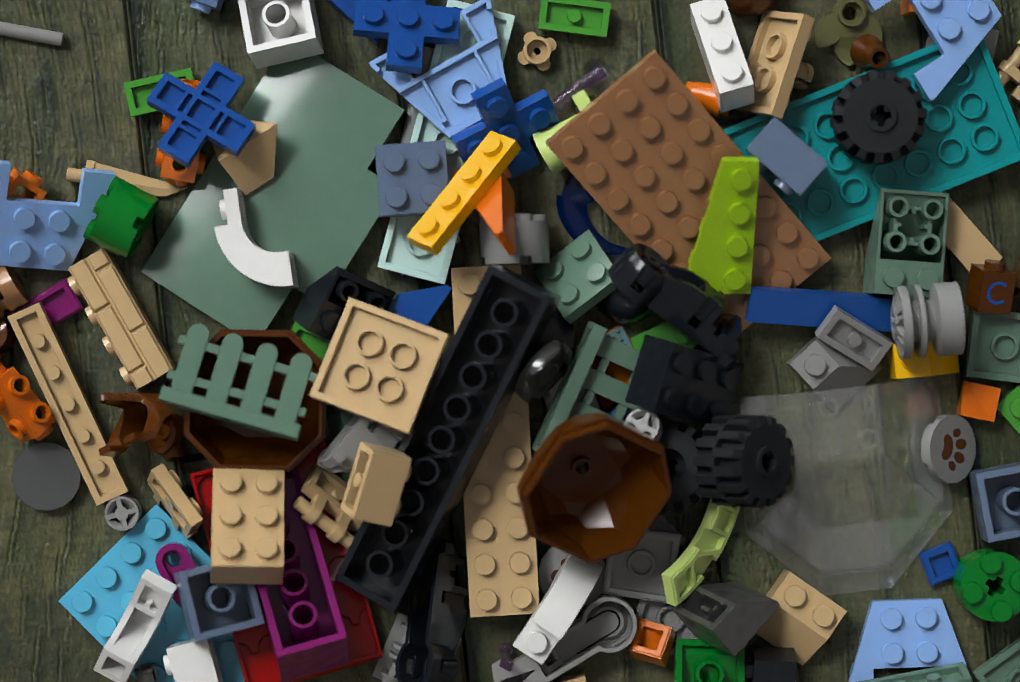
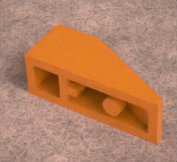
(498, 211)

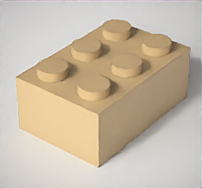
(247, 526)

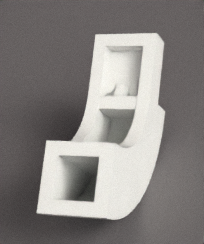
(238, 246)
(558, 608)
(136, 627)

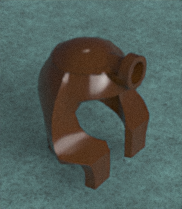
(145, 422)

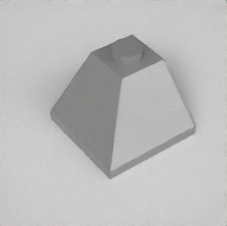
(827, 368)

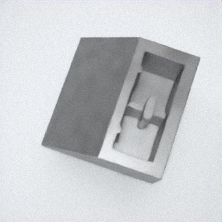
(725, 614)

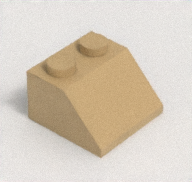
(802, 619)

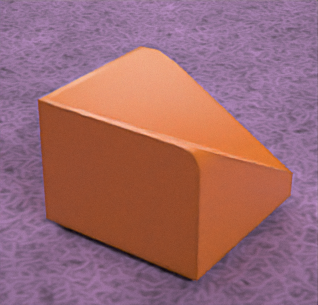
(978, 401)
(652, 642)

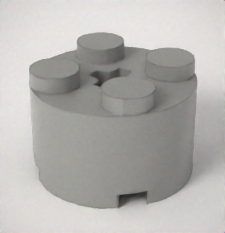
(530, 238)

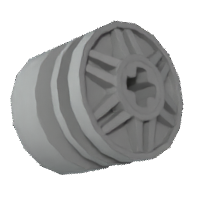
(921, 320)

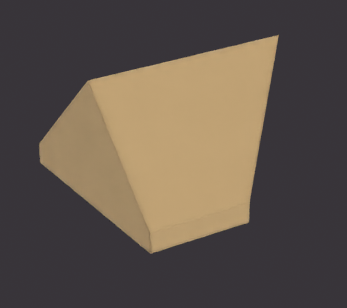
(256, 161)

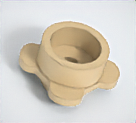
(528, 56)

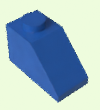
(420, 304)

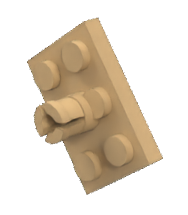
(777, 61)

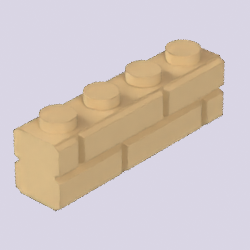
(121, 318)

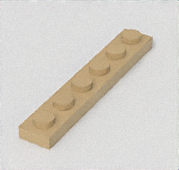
(68, 402)

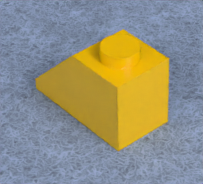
(921, 367)

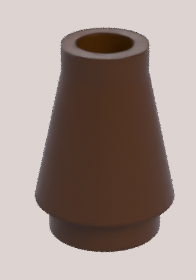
(869, 52)

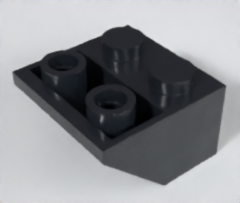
(327, 297)

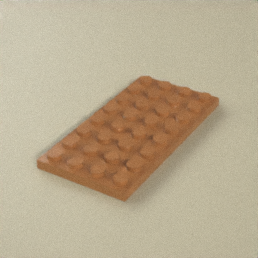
(651, 165)

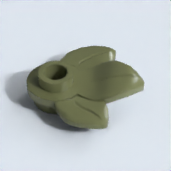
(841, 33)

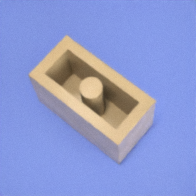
(376, 484)

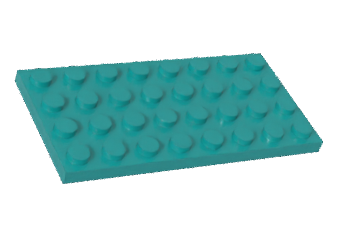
(965, 137)

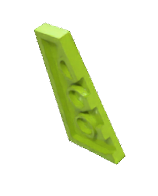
(728, 229)

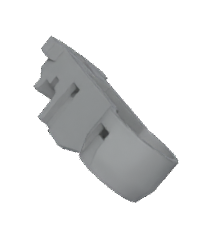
(343, 449)
(577, 642)

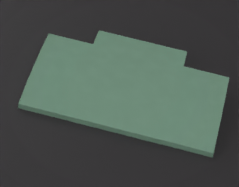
(314, 207)

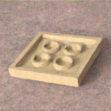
(379, 365)

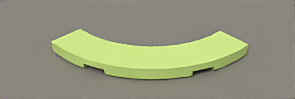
(706, 546)

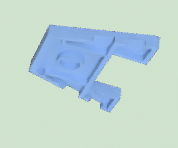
(955, 30)
(445, 90)
(47, 231)
(905, 636)

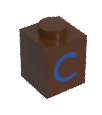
(990, 287)

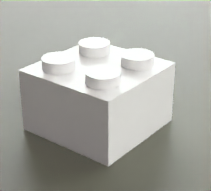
(280, 30)

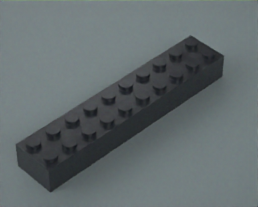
(451, 433)

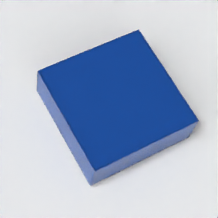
(939, 563)

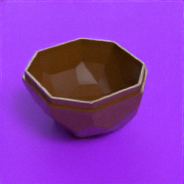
(245, 448)
(607, 500)

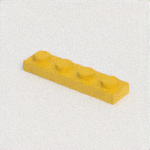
(463, 192)

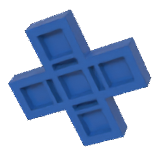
(406, 27)
(201, 114)
(508, 119)

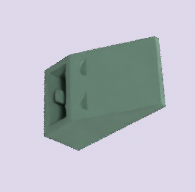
(906, 241)

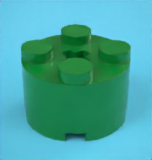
(121, 218)
(976, 597)

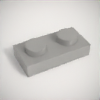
(853, 338)

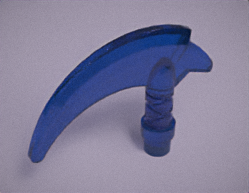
(574, 215)

